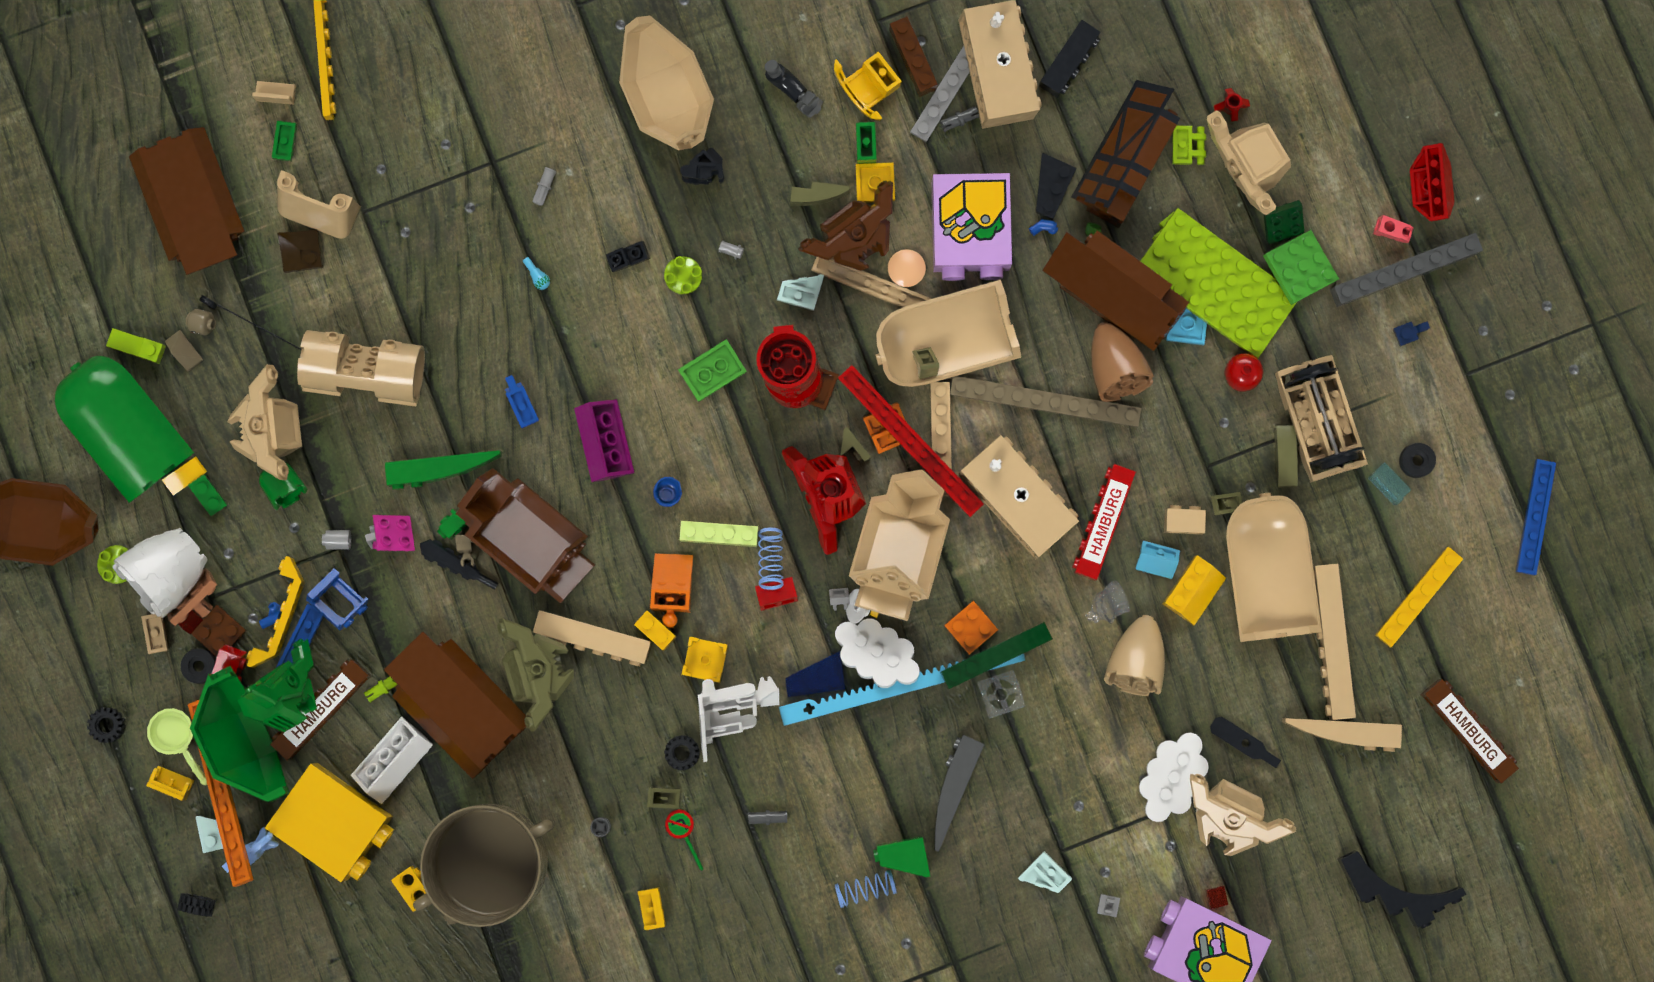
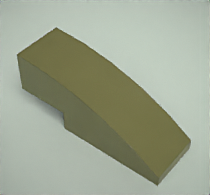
(818, 194)
(1286, 456)

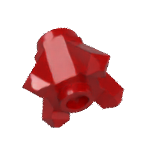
(1232, 104)

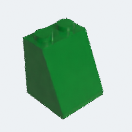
(904, 855)

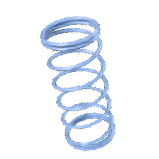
(770, 539)
(840, 897)

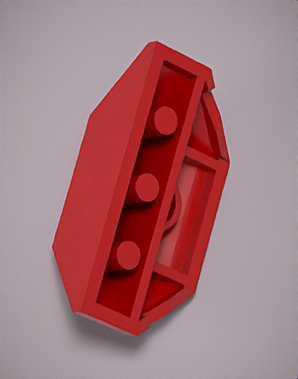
(1432, 183)

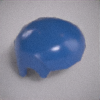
(667, 491)

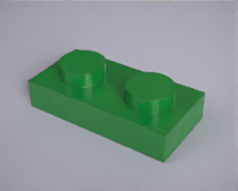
(284, 141)
(207, 494)

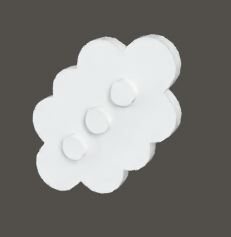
(877, 653)
(1168, 777)

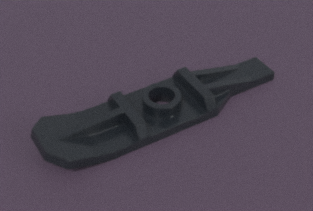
(1234, 736)

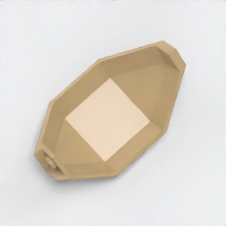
(664, 85)

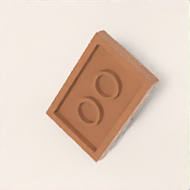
(195, 599)

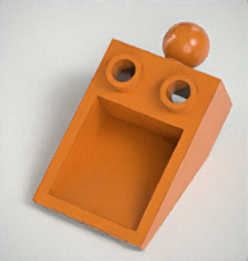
(671, 582)

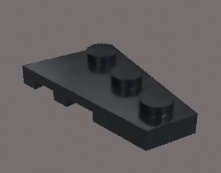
(1053, 183)

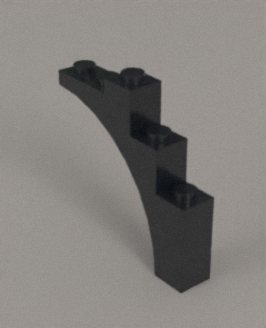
(1393, 900)

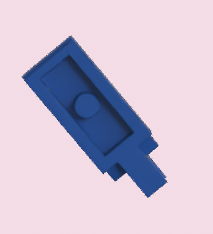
(520, 403)

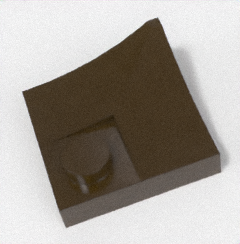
(300, 250)

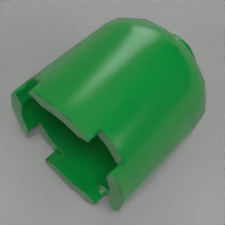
(282, 492)

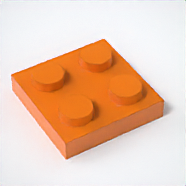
(971, 627)

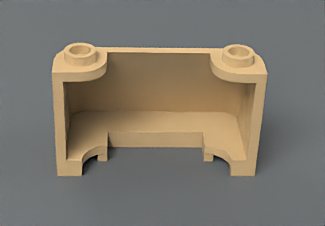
(330, 219)

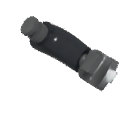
(784, 80)

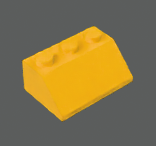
(1194, 590)

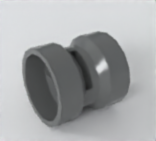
(597, 826)

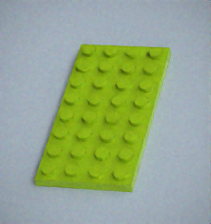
(1219, 283)

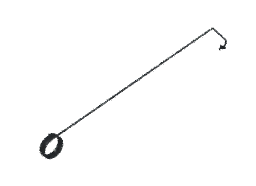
(211, 304)

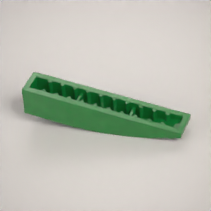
(434, 469)

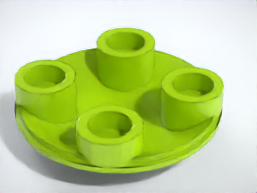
(683, 275)
(106, 562)

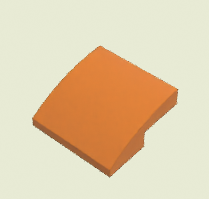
(880, 436)

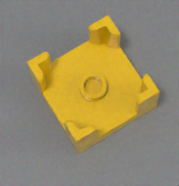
(705, 659)

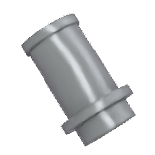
(732, 250)

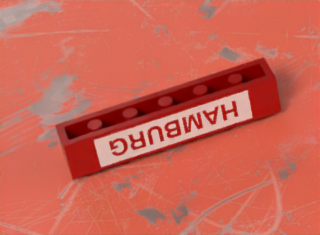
(1104, 521)

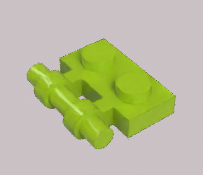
(1182, 145)

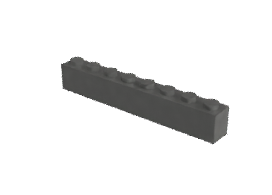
(1406, 270)

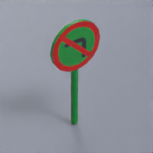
(680, 825)

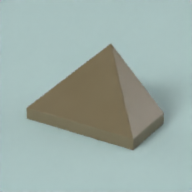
(183, 350)

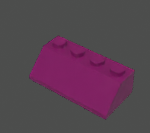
(604, 440)

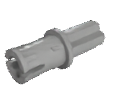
(544, 186)

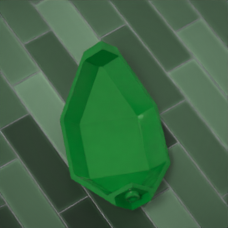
(235, 745)

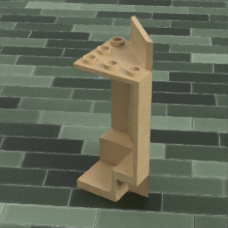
(900, 545)

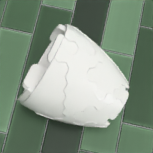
(162, 569)

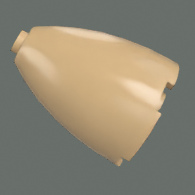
(1138, 659)

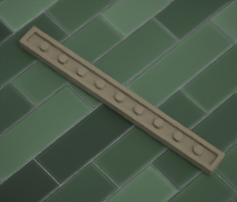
(1045, 401)

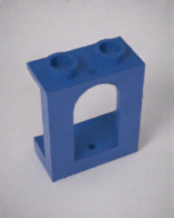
(334, 580)

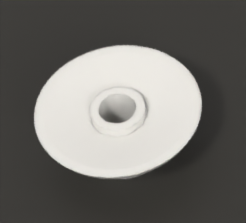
(854, 613)

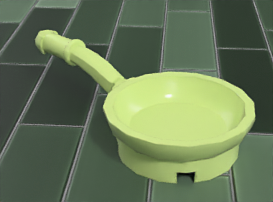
(171, 734)

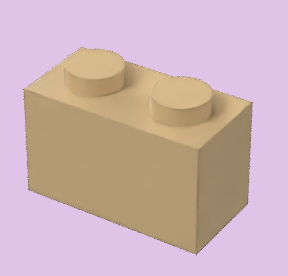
(1185, 520)

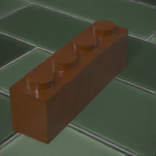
(913, 56)

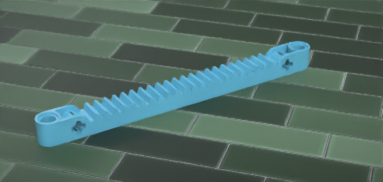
(795, 712)

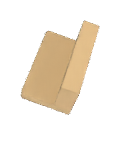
(274, 92)

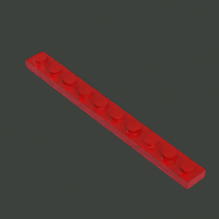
(910, 441)

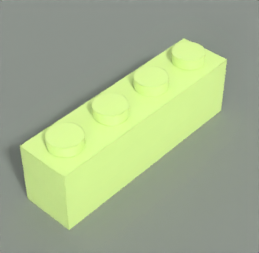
(719, 533)

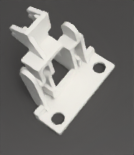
(738, 697)

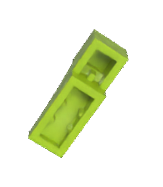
(136, 346)

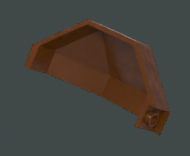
(43, 522)

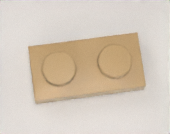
(154, 634)

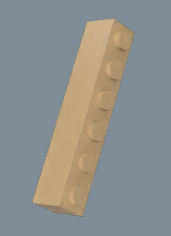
(592, 637)

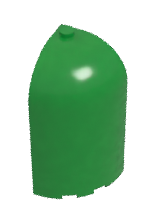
(119, 425)

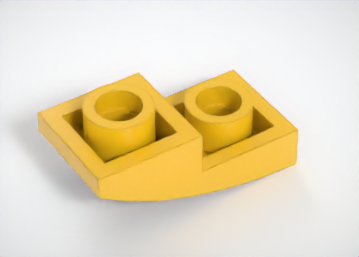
(184, 475)

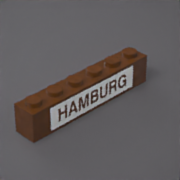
(328, 702)
(1470, 731)

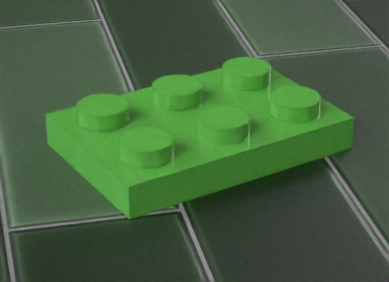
(712, 370)

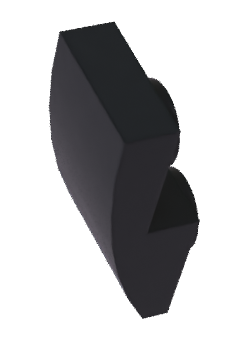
(627, 257)

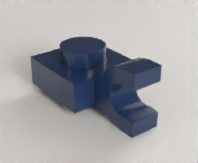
(1408, 333)

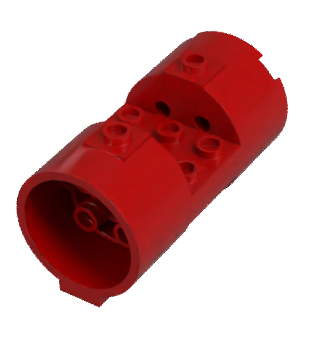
(790, 367)

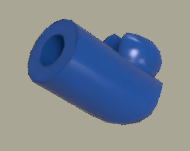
(1047, 225)
(274, 614)

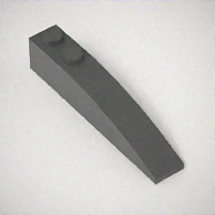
(954, 784)

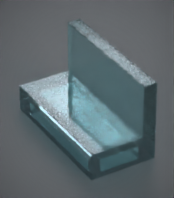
(1389, 484)

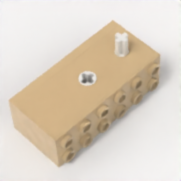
(999, 64)
(1034, 519)

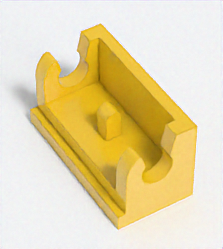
(170, 783)
(651, 908)

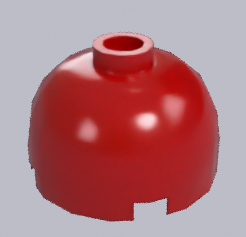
(1243, 372)

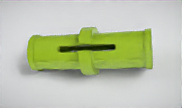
(381, 688)

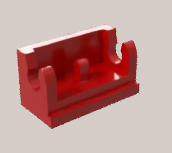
(777, 597)

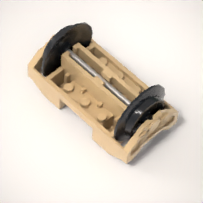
(1318, 402)

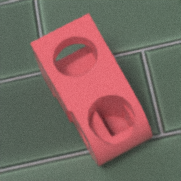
(1393, 229)

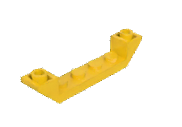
(289, 569)

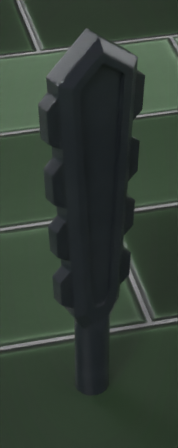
(445, 557)

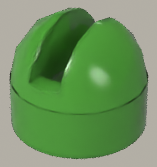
(1092, 228)

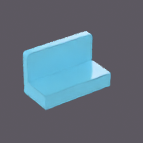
(1158, 559)

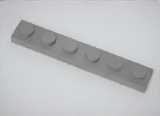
(942, 97)

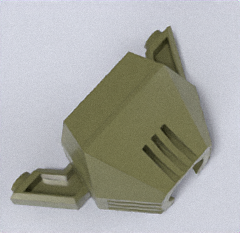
(534, 670)

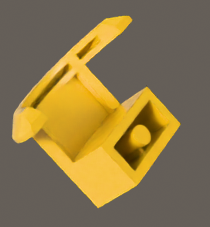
(869, 84)

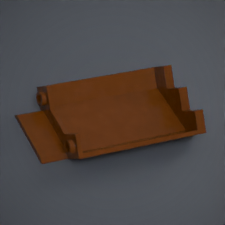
(188, 199)
(455, 702)

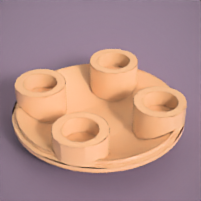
(906, 268)

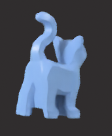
(255, 849)

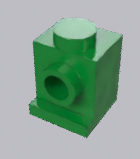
(451, 525)

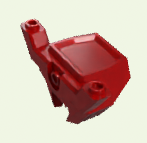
(829, 490)

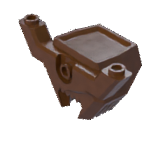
(855, 231)

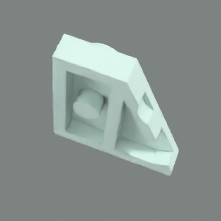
(801, 292)
(209, 834)
(1046, 873)

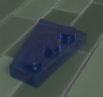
(817, 678)

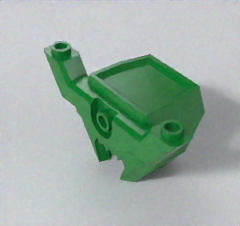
(284, 693)

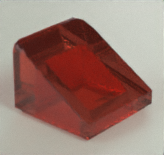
(190, 622)
(1216, 897)

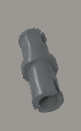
(959, 119)
(767, 817)

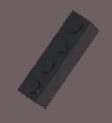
(1070, 57)

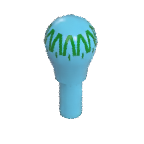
(539, 278)

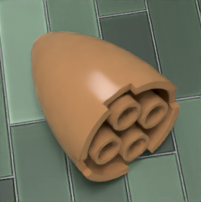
(1118, 364)

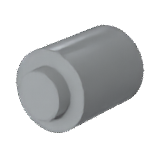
(337, 539)

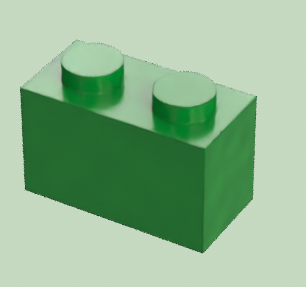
(866, 142)

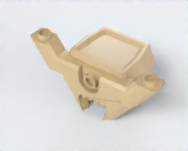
(1252, 159)
(268, 425)
(1234, 816)

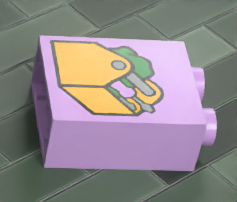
(971, 225)
(1204, 946)

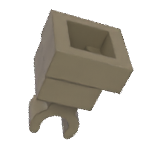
(465, 546)

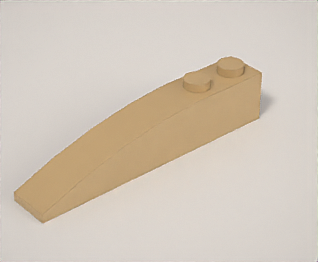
(1353, 733)

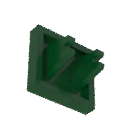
(1284, 222)

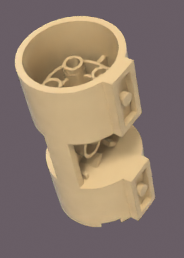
(389, 370)

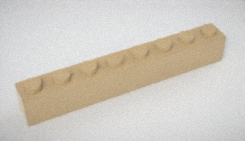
(1333, 644)

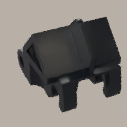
(703, 168)

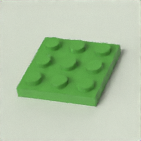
(1301, 267)

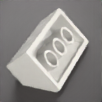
(391, 760)

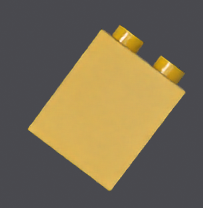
(331, 823)

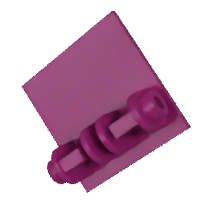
(393, 533)

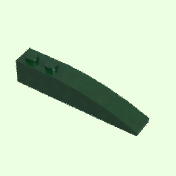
(996, 655)

